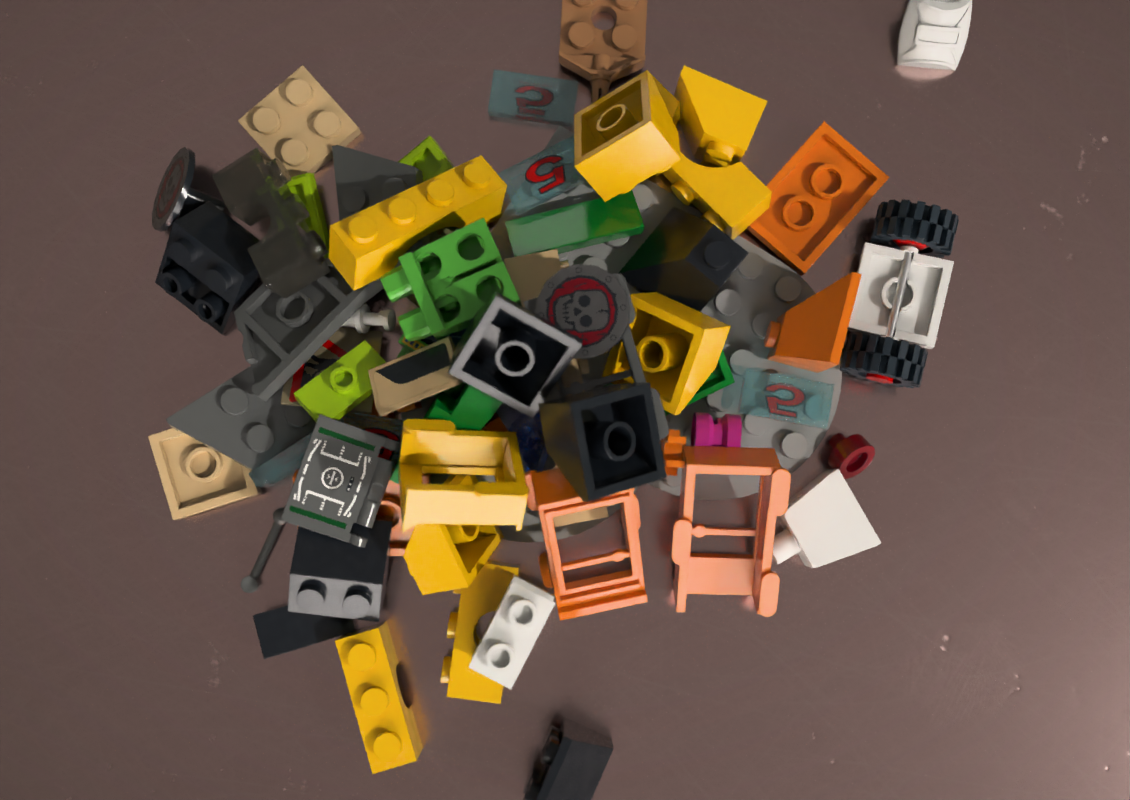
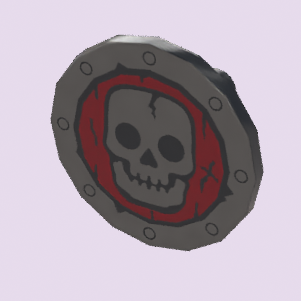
(176, 191)
(588, 305)

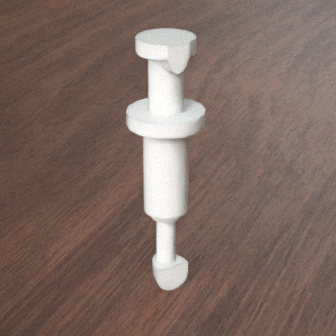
(364, 318)

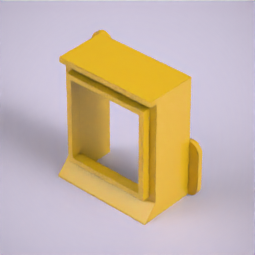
(440, 449)

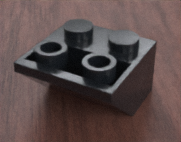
(209, 265)
(571, 764)

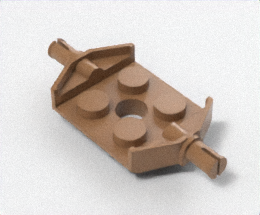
(598, 53)

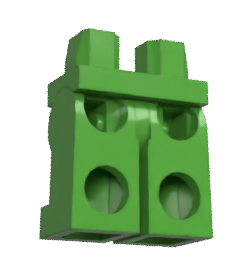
(449, 281)

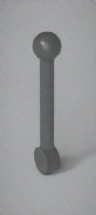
(251, 582)

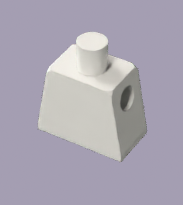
(823, 523)

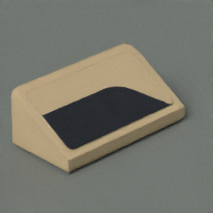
(413, 376)

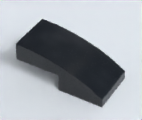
(288, 631)

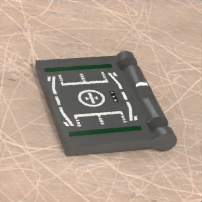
(340, 481)

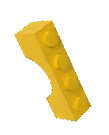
(724, 195)
(374, 238)

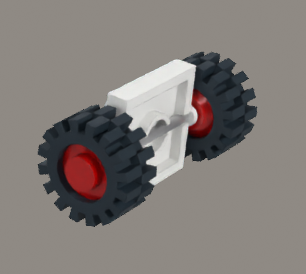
(900, 293)

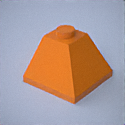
(815, 329)

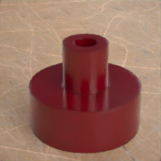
(850, 454)

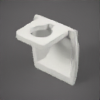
(934, 33)

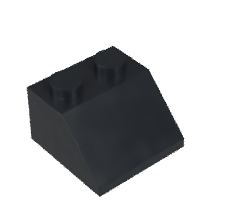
(604, 439)
(340, 577)

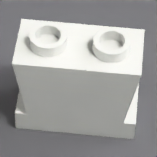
(512, 631)

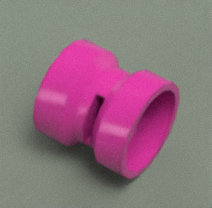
(718, 432)

